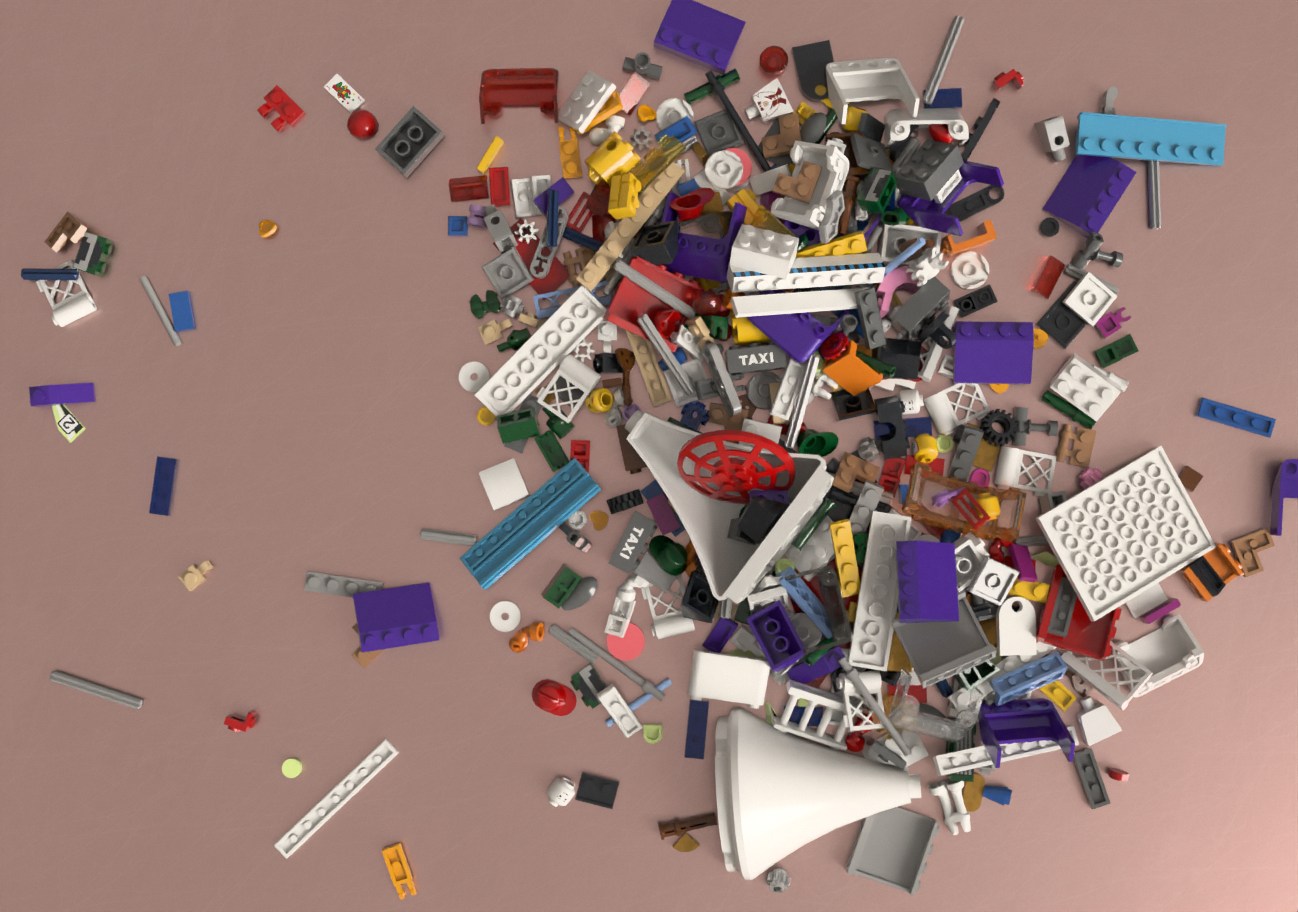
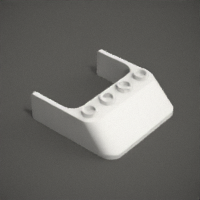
(869, 81)

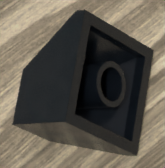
(657, 243)

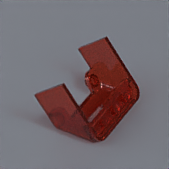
(519, 89)

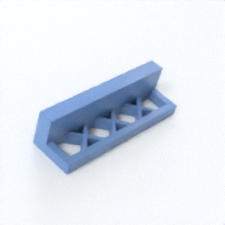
(546, 312)
(806, 600)
(1028, 678)

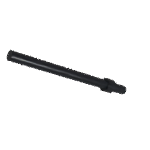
(718, 89)

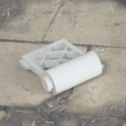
(69, 308)
(575, 373)
(945, 416)
(1010, 465)
(669, 623)
(872, 681)

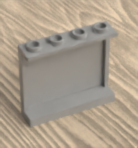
(945, 648)
(893, 848)

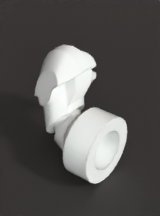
(599, 135)
(614, 415)
(626, 591)

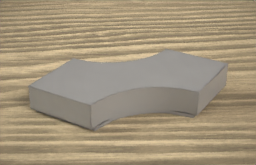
(829, 226)

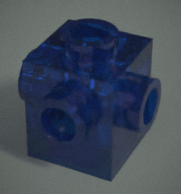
(688, 419)

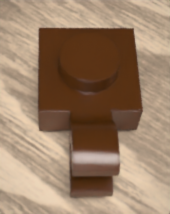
(903, 246)

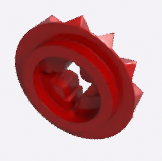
(828, 348)

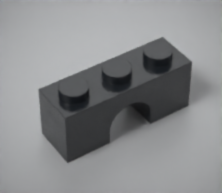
(894, 443)

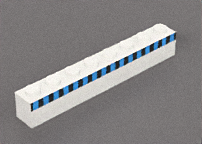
(813, 273)

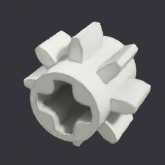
(527, 237)
(582, 356)

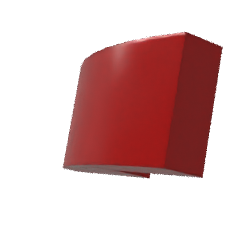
(581, 451)
(891, 474)

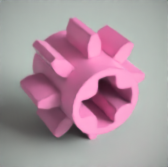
(1090, 477)

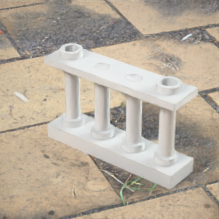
(814, 697)

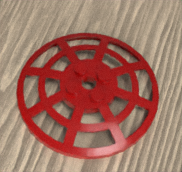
(734, 473)

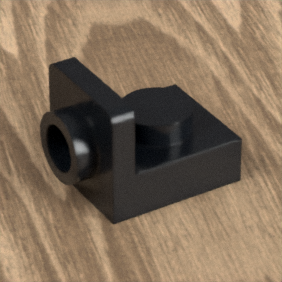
(606, 363)

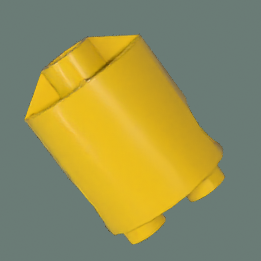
(610, 160)
(745, 332)

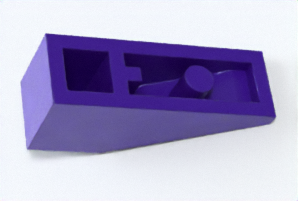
(61, 394)
(826, 664)

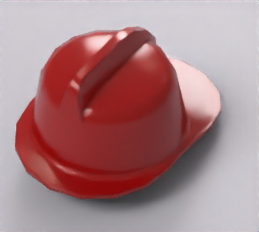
(692, 204)
(554, 697)

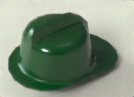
(817, 443)
(669, 554)

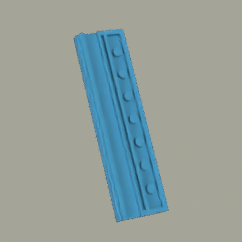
(1150, 139)
(530, 523)

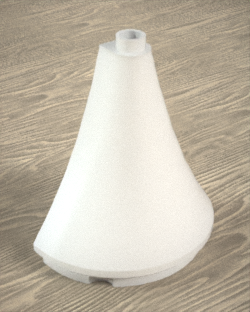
(729, 565)
(790, 791)

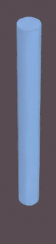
(902, 257)
(642, 699)

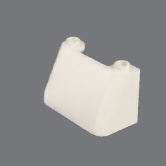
(898, 123)
(832, 178)
(1164, 652)
(728, 678)

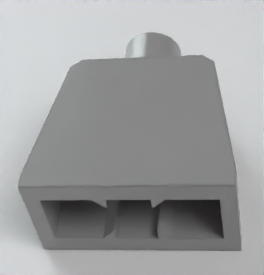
(1053, 129)
(499, 229)

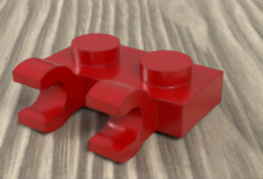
(283, 105)

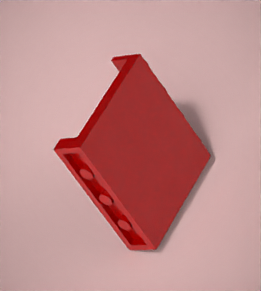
(633, 300)
(1083, 636)

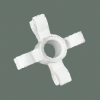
(926, 266)

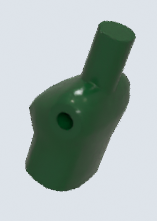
(894, 217)
(515, 340)
(558, 425)

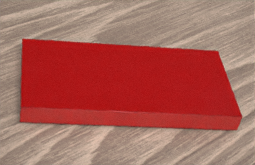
(558, 272)

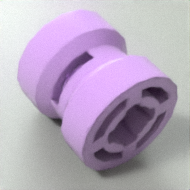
(478, 211)
(628, 411)

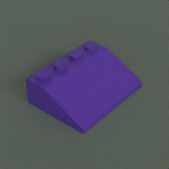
(699, 34)
(1089, 192)
(993, 352)
(926, 582)
(395, 617)

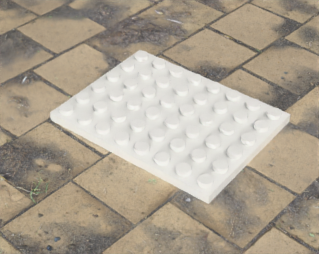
(1125, 533)

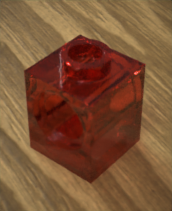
(599, 200)

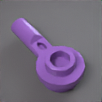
(941, 498)

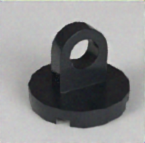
(937, 330)

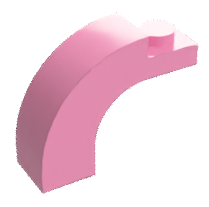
(894, 281)

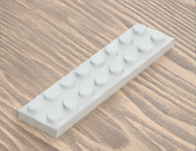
(542, 352)
(878, 592)

